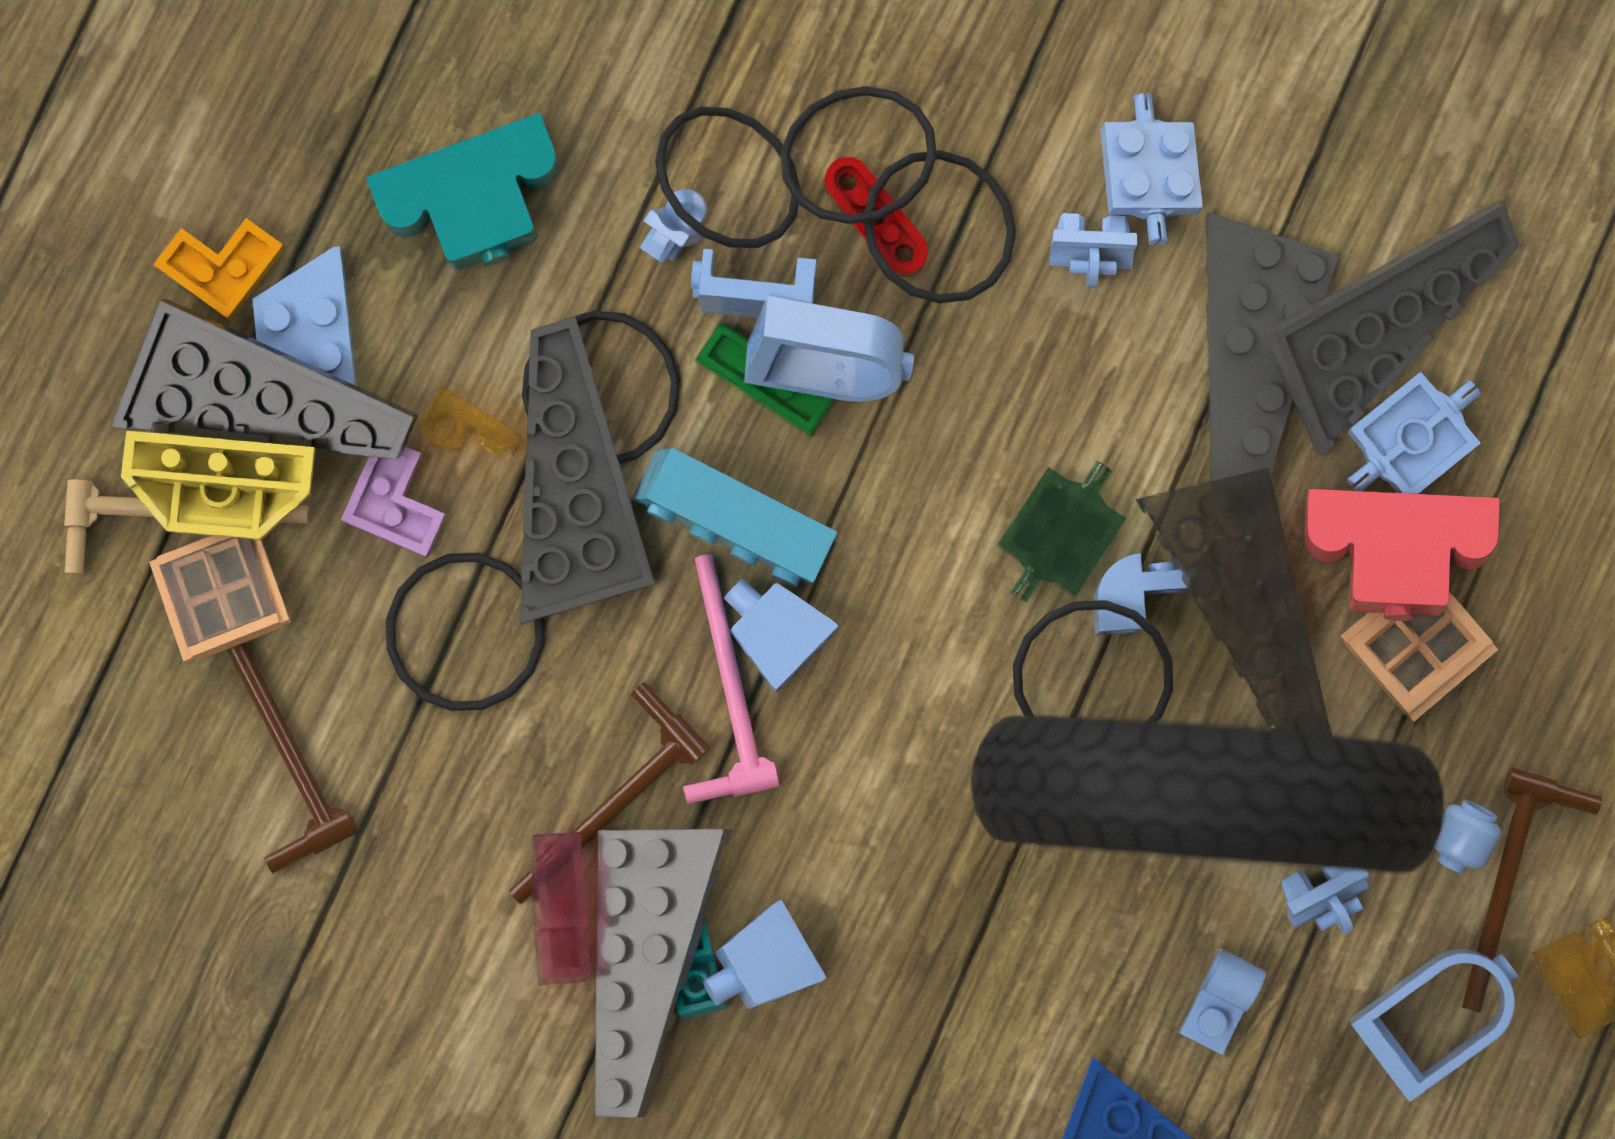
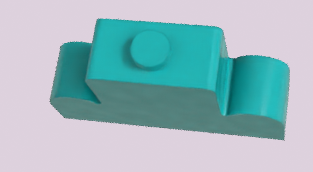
(471, 192)

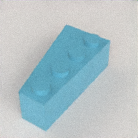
(733, 515)

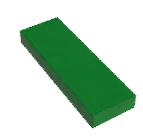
(726, 358)

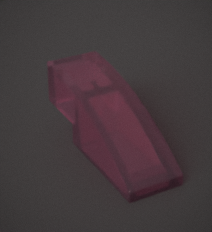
(559, 909)

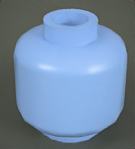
(1467, 836)

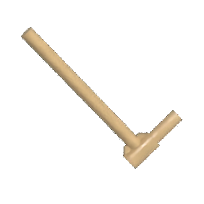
(86, 505)

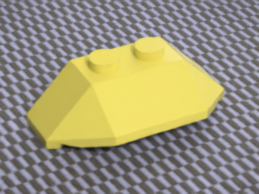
(217, 483)

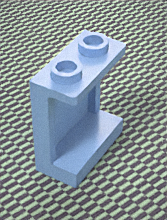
(745, 296)

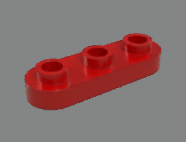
(895, 231)

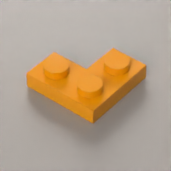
(225, 278)

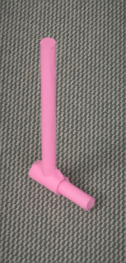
(751, 773)

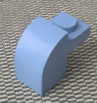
(1127, 585)

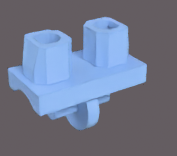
(671, 233)
(1092, 251)
(1311, 903)

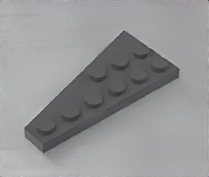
(1251, 287)
(577, 509)

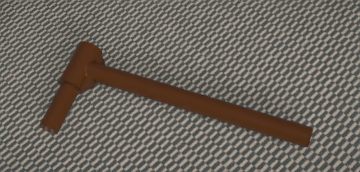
(679, 744)
(1529, 793)
(328, 824)

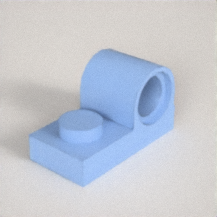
(1221, 1000)

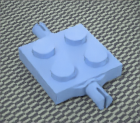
(1151, 169)
(1413, 436)

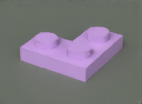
(384, 511)

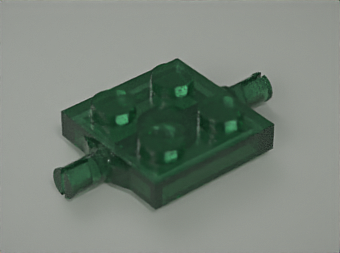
(1061, 532)

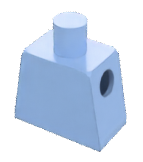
(777, 630)
(764, 961)

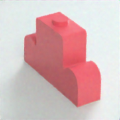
(1400, 545)

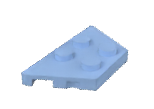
(310, 316)

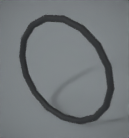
(867, 216)
(690, 220)
(899, 281)
(670, 364)
(1094, 605)
(396, 660)

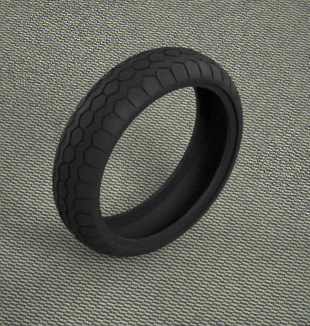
(1208, 792)

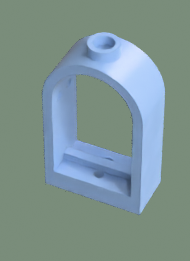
(826, 352)
(1391, 1054)

